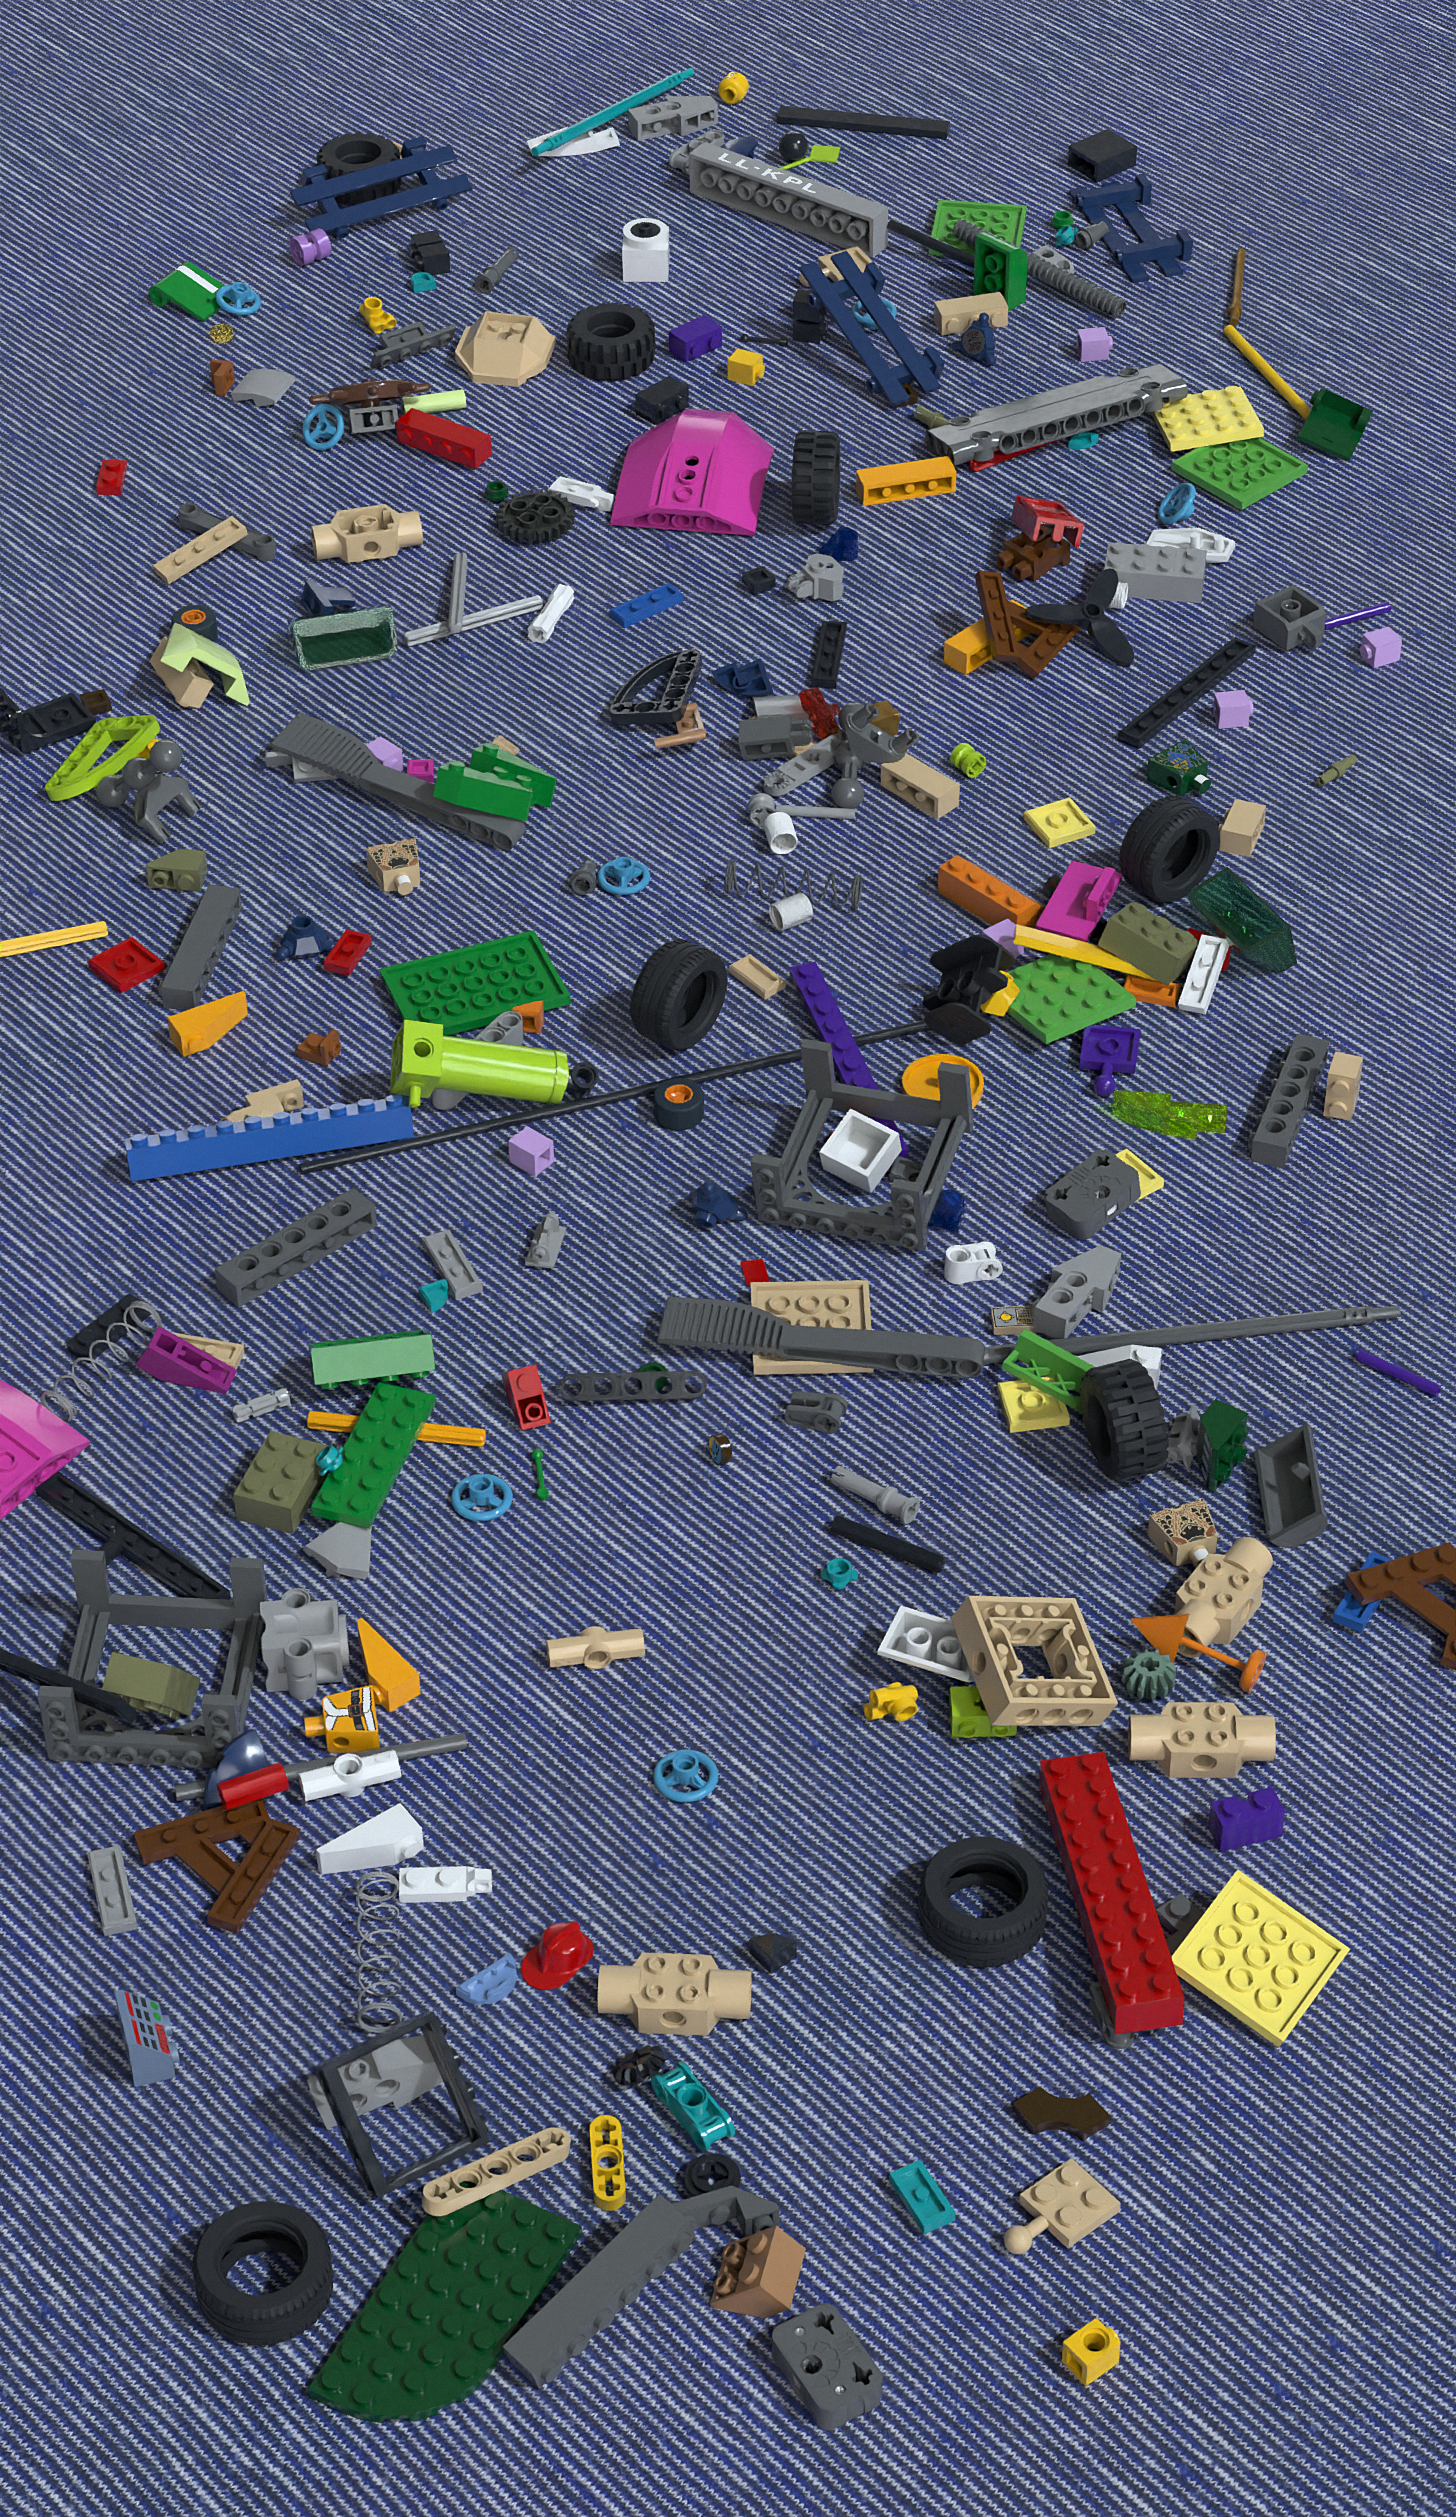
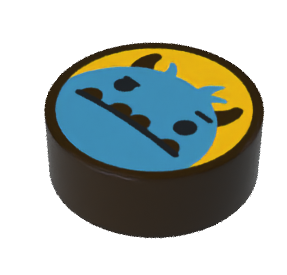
(720, 1448)

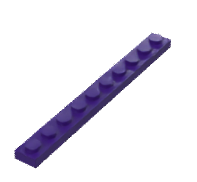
(834, 1030)

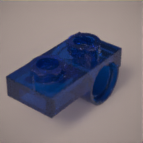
(842, 545)
(948, 1211)

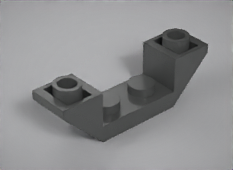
(719, 2206)

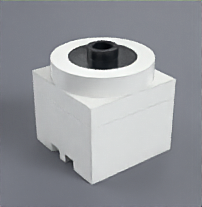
(645, 251)

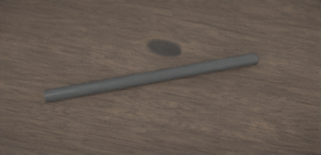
(403, 1752)

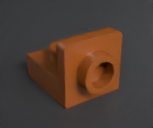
(222, 376)
(319, 1048)

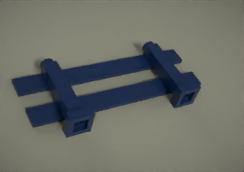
(413, 161)
(1151, 246)
(866, 288)

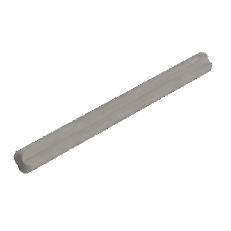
(457, 592)
(475, 620)

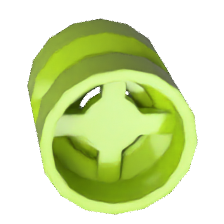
(968, 760)

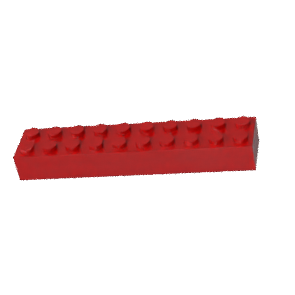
(1111, 1894)

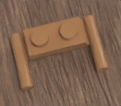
(689, 729)

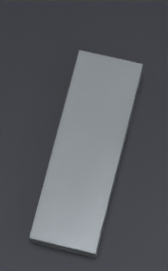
(452, 1264)
(112, 1890)

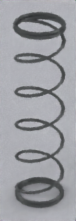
(730, 879)

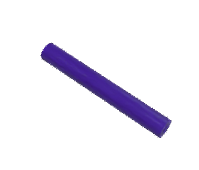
(1357, 615)
(1398, 1373)

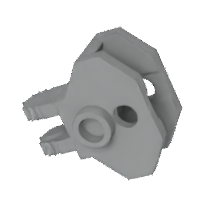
(817, 579)

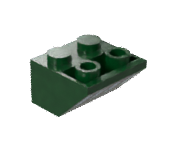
(1221, 1442)

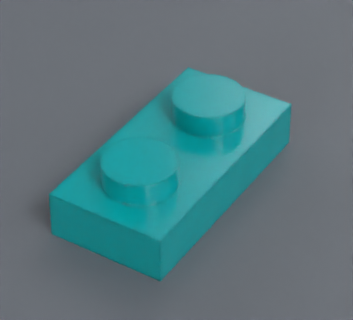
(922, 2196)

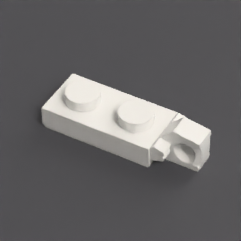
(583, 493)
(442, 1883)

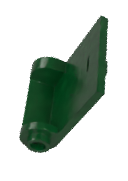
(1334, 424)

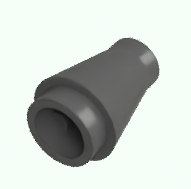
(1090, 235)
(584, 878)

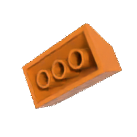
(986, 894)

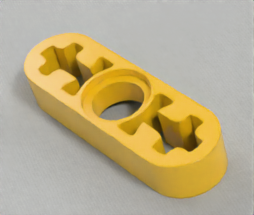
(614, 2174)

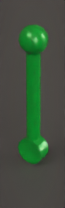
(542, 1492)

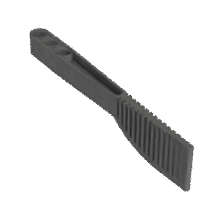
(351, 759)
(751, 1329)

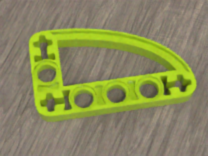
(73, 775)

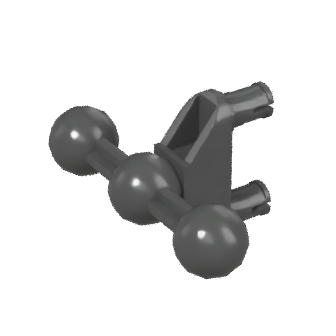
(864, 745)
(153, 790)

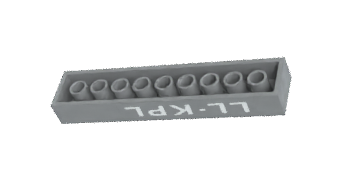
(788, 199)

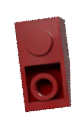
(526, 1396)

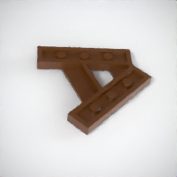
(1001, 614)
(1405, 1581)
(193, 1843)

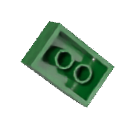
(1000, 269)

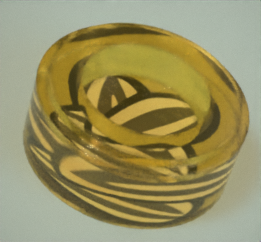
(222, 333)

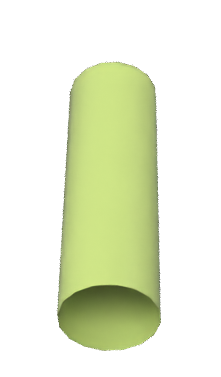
(435, 402)

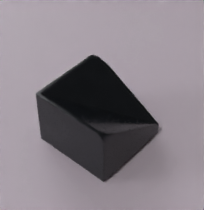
(772, 1950)

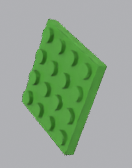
(999, 219)
(1240, 470)
(1065, 996)

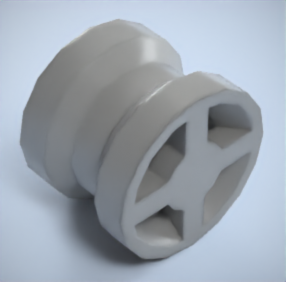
(760, 801)

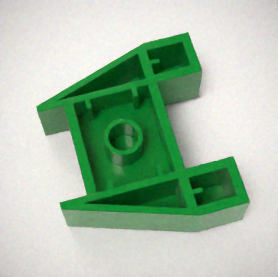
(495, 783)

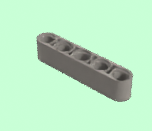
(504, 1029)

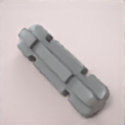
(261, 1405)

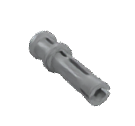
(886, 1498)

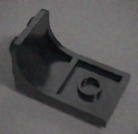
(44, 722)

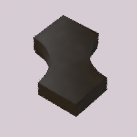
(1077, 2116)

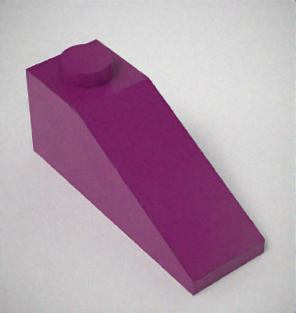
(184, 1364)

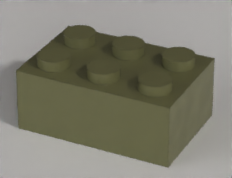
(1149, 943)
(279, 1483)
(151, 1685)

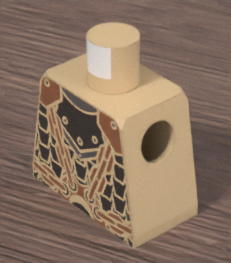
(394, 865)
(1184, 1533)

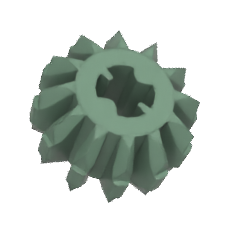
(1148, 1674)

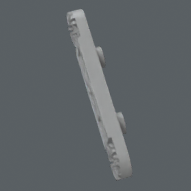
(804, 766)

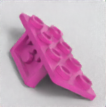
(1079, 901)

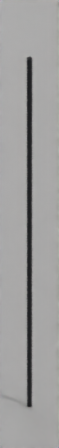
(598, 1100)

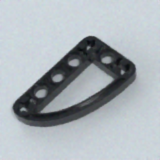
(672, 707)

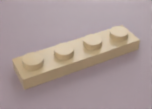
(200, 550)

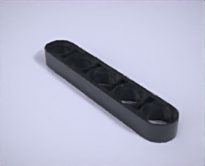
(618, 1381)

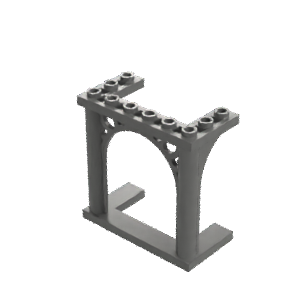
(911, 1203)
(222, 1713)

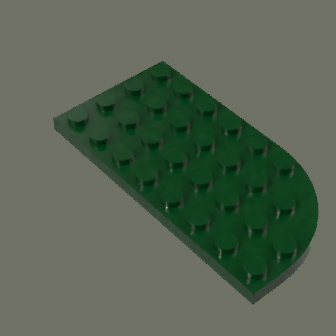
(446, 2310)

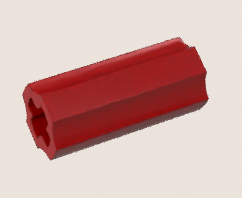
(252, 1786)

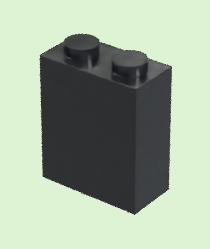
(1102, 155)

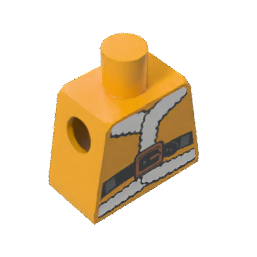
(347, 1721)

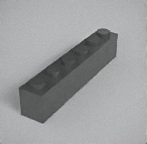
(200, 948)
(599, 2291)

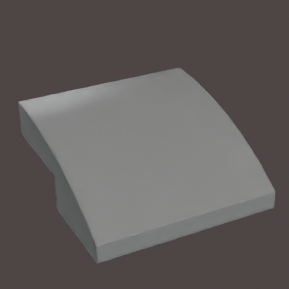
(263, 386)
(778, 706)

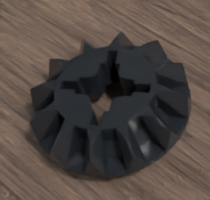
(639, 2065)
(700, 2169)

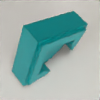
(1083, 440)
(434, 1294)

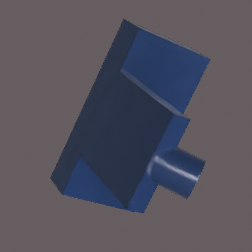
(321, 599)

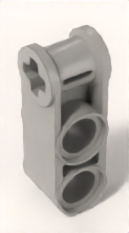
(680, 157)

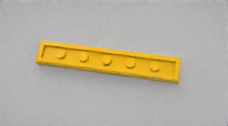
(1073, 949)

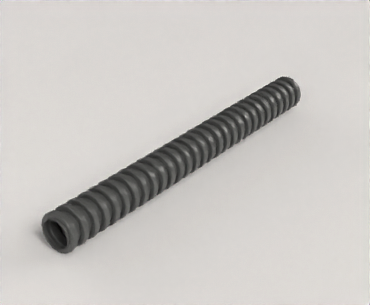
(1053, 275)

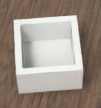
(860, 1150)

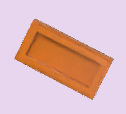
(1152, 991)

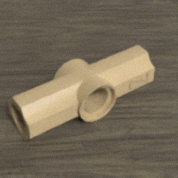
(595, 1647)

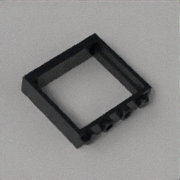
(460, 2092)

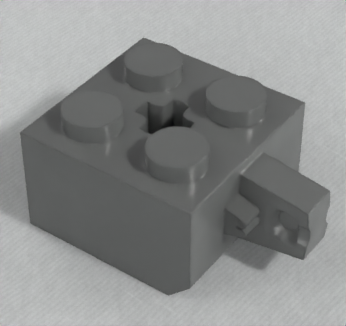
(1290, 618)

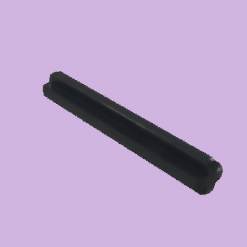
(888, 1544)

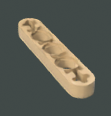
(446, 2195)

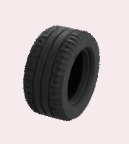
(1169, 848)
(678, 994)
(983, 1940)
(265, 2317)

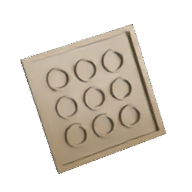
(812, 1304)

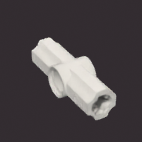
(349, 1775)

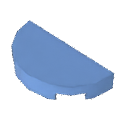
(491, 1983)

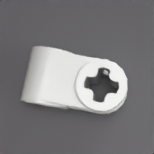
(969, 1263)

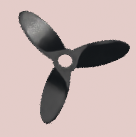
(1091, 618)

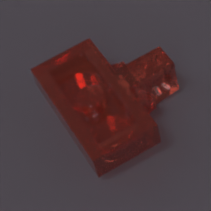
(819, 712)

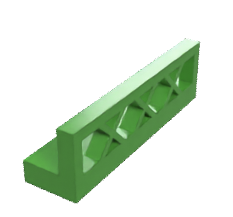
(1051, 1361)

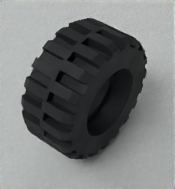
(356, 153)
(611, 341)
(816, 477)
(1124, 1420)

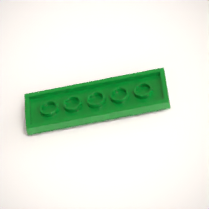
(374, 1455)

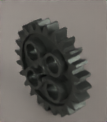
(535, 516)

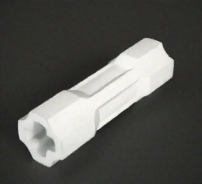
(544, 623)

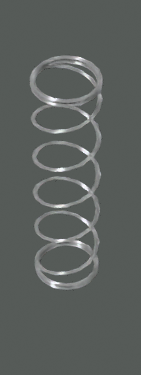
(67, 1405)
(391, 1878)

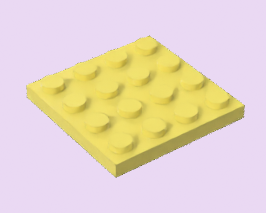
(1208, 419)
(1258, 1958)

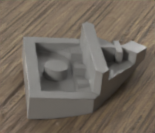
(343, 1550)

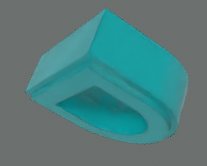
(422, 282)

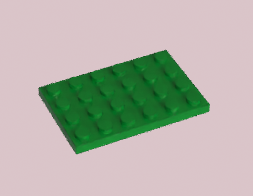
(475, 983)

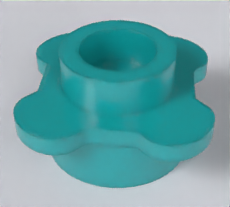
(1065, 235)
(329, 1459)
(839, 1573)

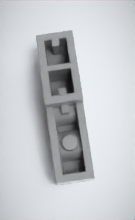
(673, 115)
(1075, 1290)
(386, 2075)

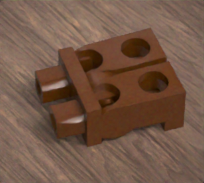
(1032, 557)

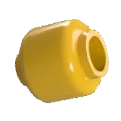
(733, 88)

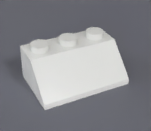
(926, 1643)

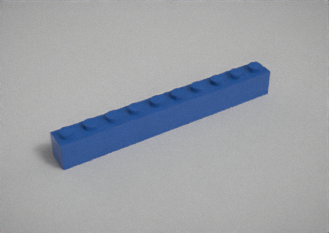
(268, 1137)

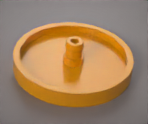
(922, 1079)

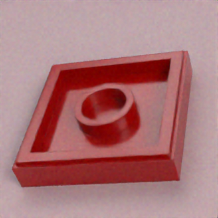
(126, 965)

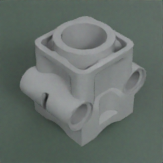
(303, 1643)

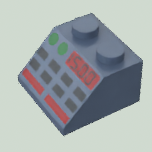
(146, 2038)

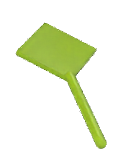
(818, 154)

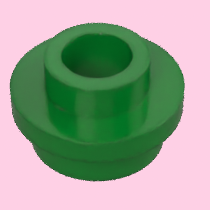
(1061, 219)

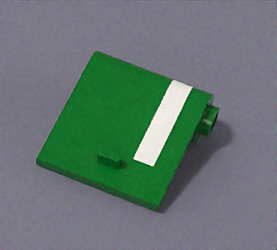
(189, 289)

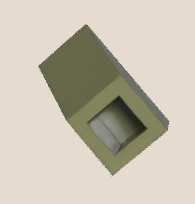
(178, 870)

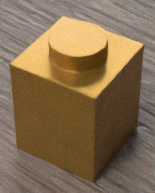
(887, 719)

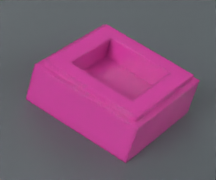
(421, 769)

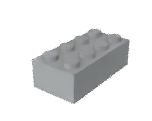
(1159, 571)

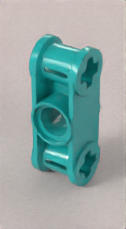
(692, 2106)

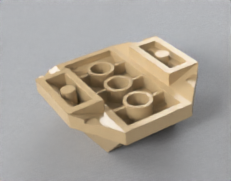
(504, 349)

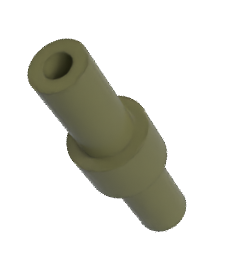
(1336, 770)

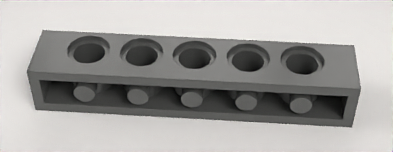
(1288, 1101)
(295, 1247)

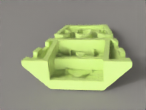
(185, 644)

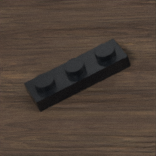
(97, 1330)

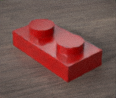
(111, 477)
(347, 952)

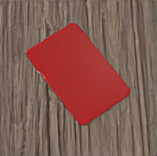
(754, 1271)

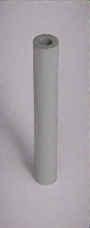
(821, 812)

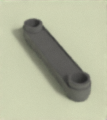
(258, 544)

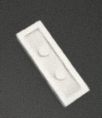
(1203, 974)

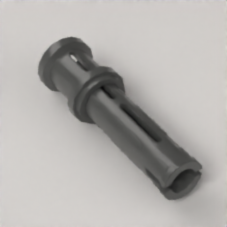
(493, 273)

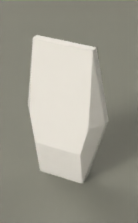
(1218, 547)

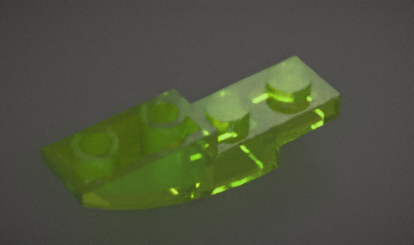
(1166, 1117)

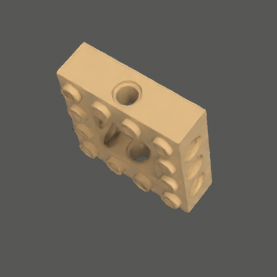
(1080, 1686)

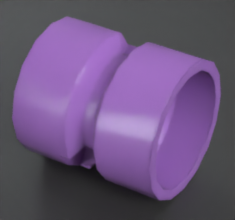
(310, 247)

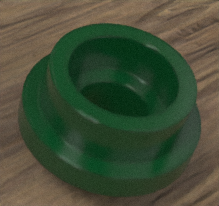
(496, 491)

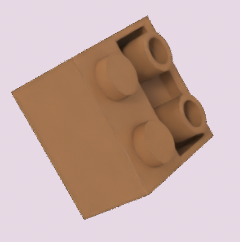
(759, 2274)

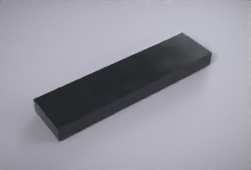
(829, 654)

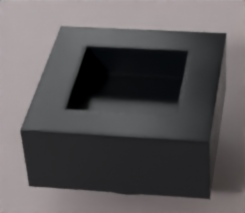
(758, 579)

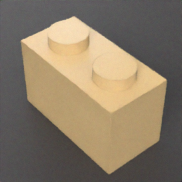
(1241, 827)
(1343, 1086)

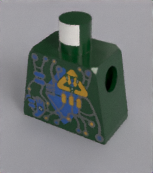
(1179, 769)

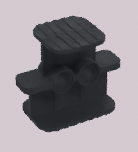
(967, 982)

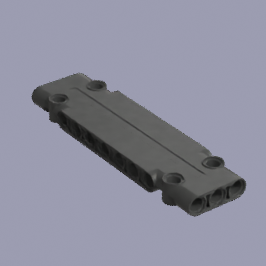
(984, 430)

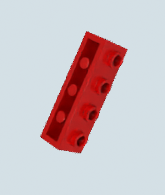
(443, 438)

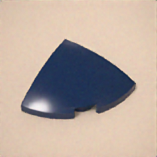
(747, 680)
(241, 1757)

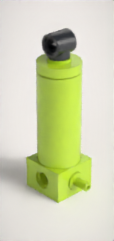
(430, 1061)

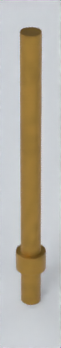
(1235, 307)

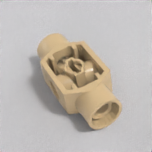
(366, 534)
(1223, 1594)
(1201, 1739)
(674, 1993)

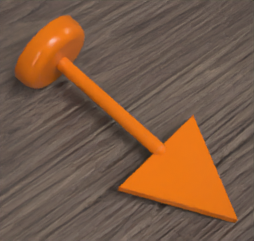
(1167, 1634)

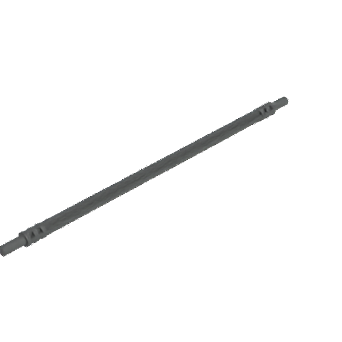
(1209, 1331)

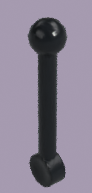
(782, 341)

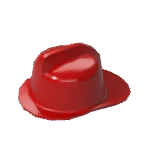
(557, 1956)

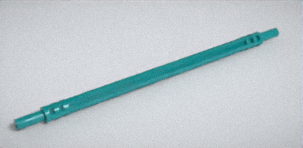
(612, 112)

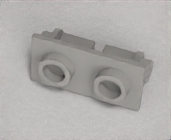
(546, 1242)
(1184, 1437)

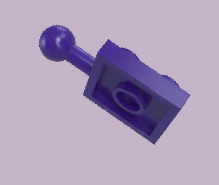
(1110, 1051)

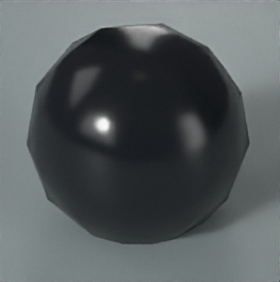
(793, 146)

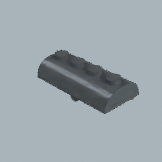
(1291, 1489)

